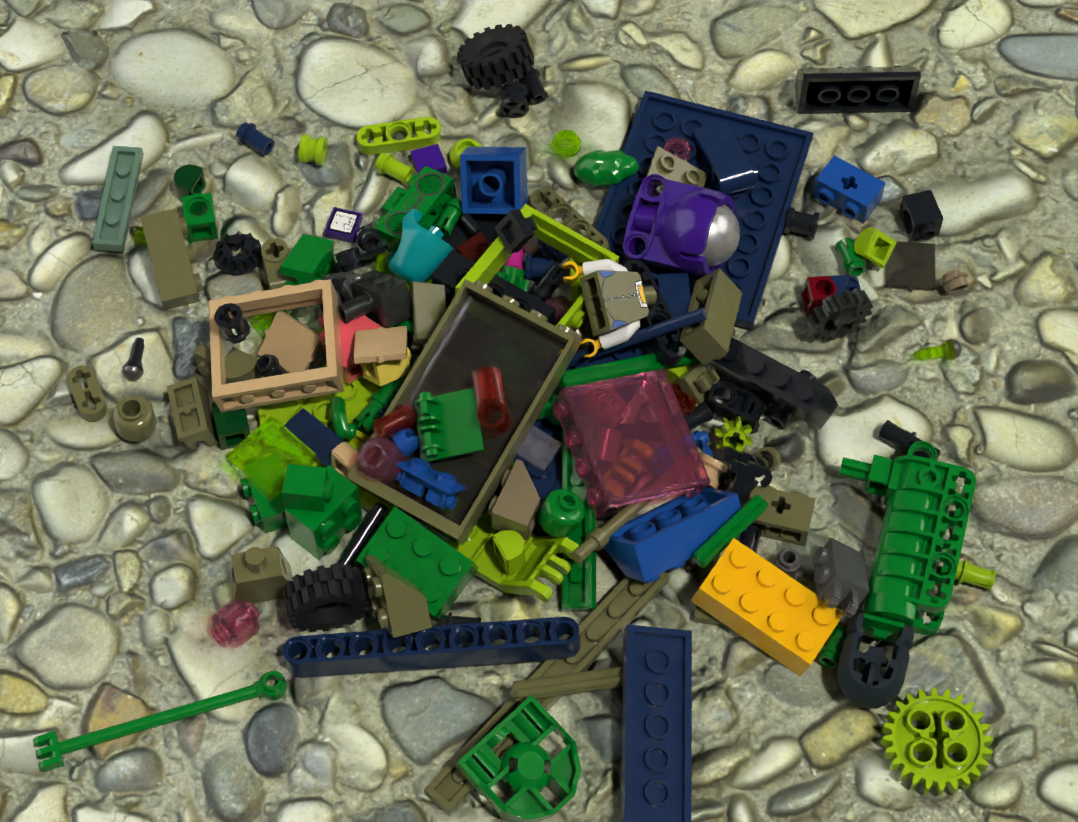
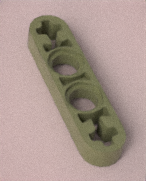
(560, 206)

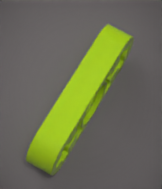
(407, 126)

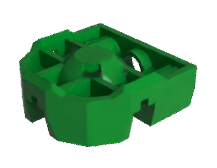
(529, 726)

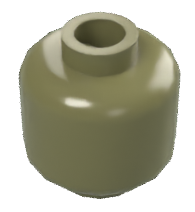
(134, 418)

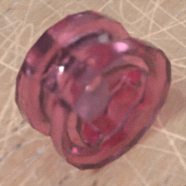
(678, 144)

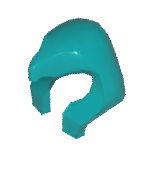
(418, 251)

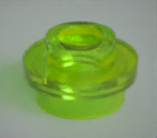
(566, 137)

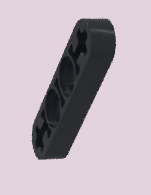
(660, 312)

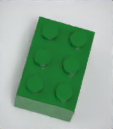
(421, 559)

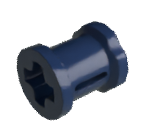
(537, 267)

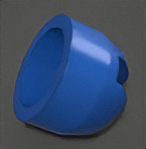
(406, 441)

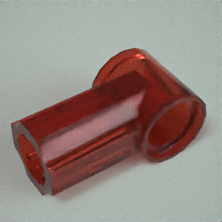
(491, 398)

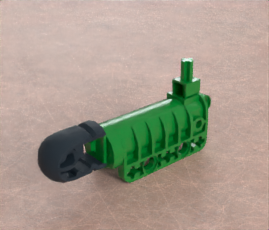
(904, 566)

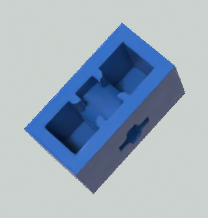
(848, 189)

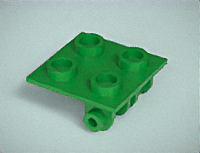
(448, 424)

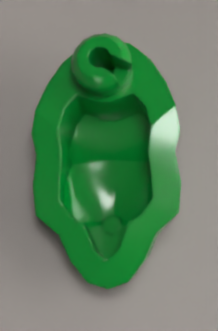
(605, 167)

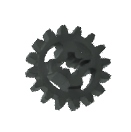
(839, 314)

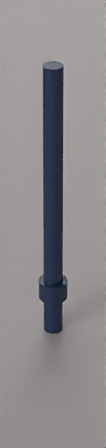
(644, 334)

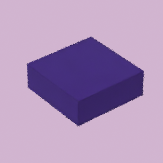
(430, 157)

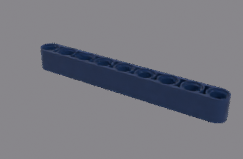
(445, 655)

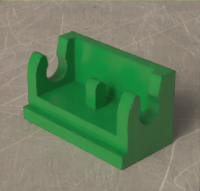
(308, 260)

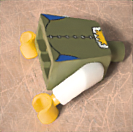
(613, 301)

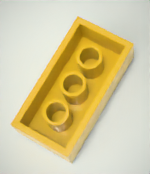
(767, 607)

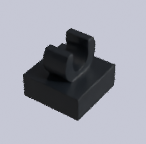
(515, 230)

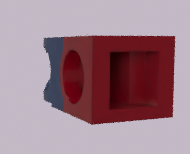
(820, 287)

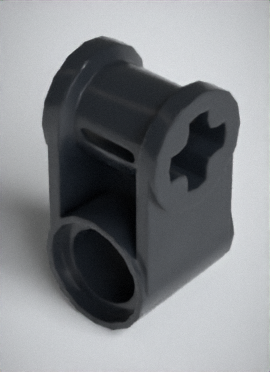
(738, 404)

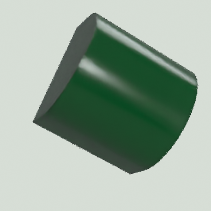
(189, 180)

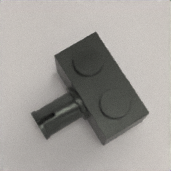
(379, 298)

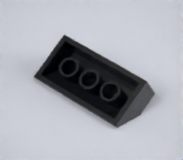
(856, 89)

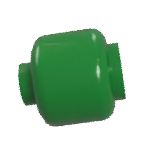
(561, 513)

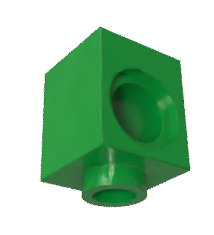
(204, 226)

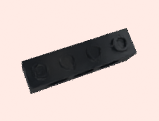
(456, 266)

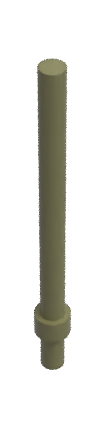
(600, 536)

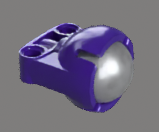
(682, 227)

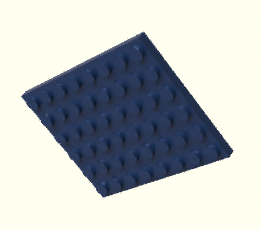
(761, 211)

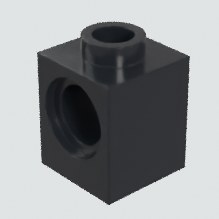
(921, 215)

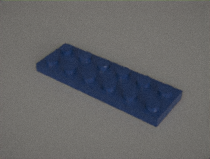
(656, 725)

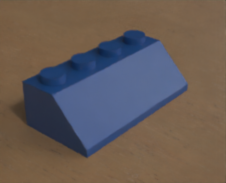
(670, 533)

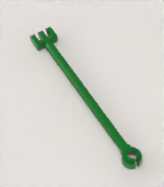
(57, 749)

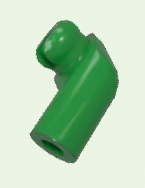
(339, 419)

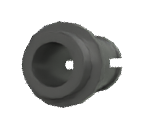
(789, 561)

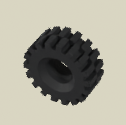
(495, 57)
(326, 598)

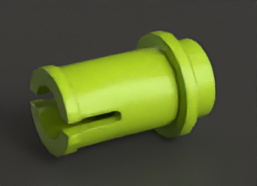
(388, 165)
(975, 575)

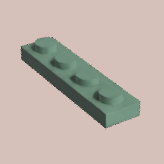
(118, 199)

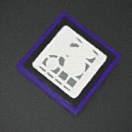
(343, 224)

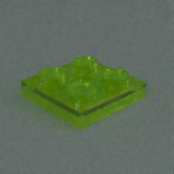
(265, 456)

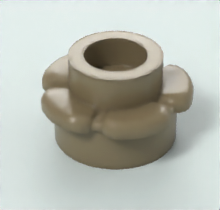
(954, 281)

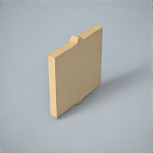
(290, 343)
(380, 344)

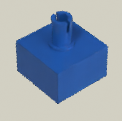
(493, 179)

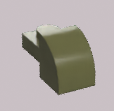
(238, 364)

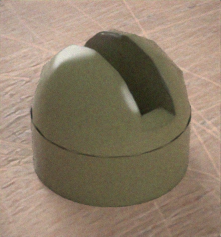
(772, 452)

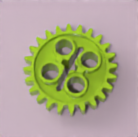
(906, 740)

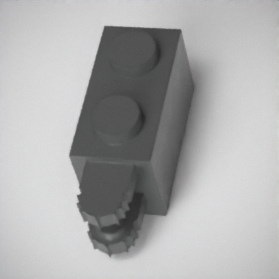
(840, 576)

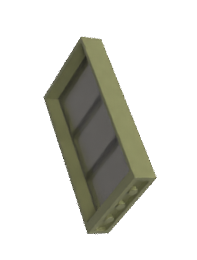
(472, 335)

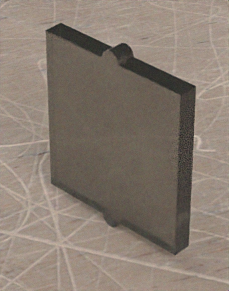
(911, 267)

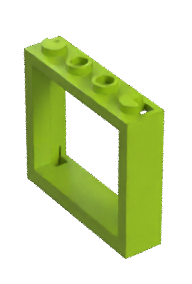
(555, 235)

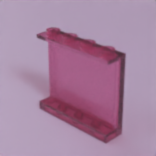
(629, 440)

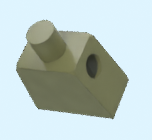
(259, 574)

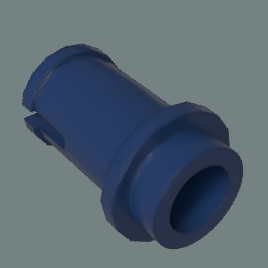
(249, 134)

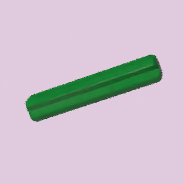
(730, 530)

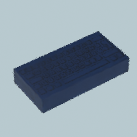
(314, 435)

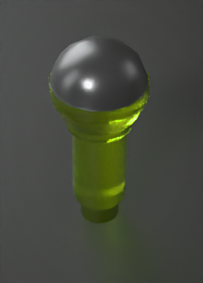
(948, 349)

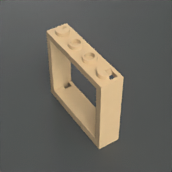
(284, 386)

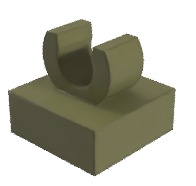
(698, 381)

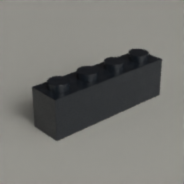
(777, 383)

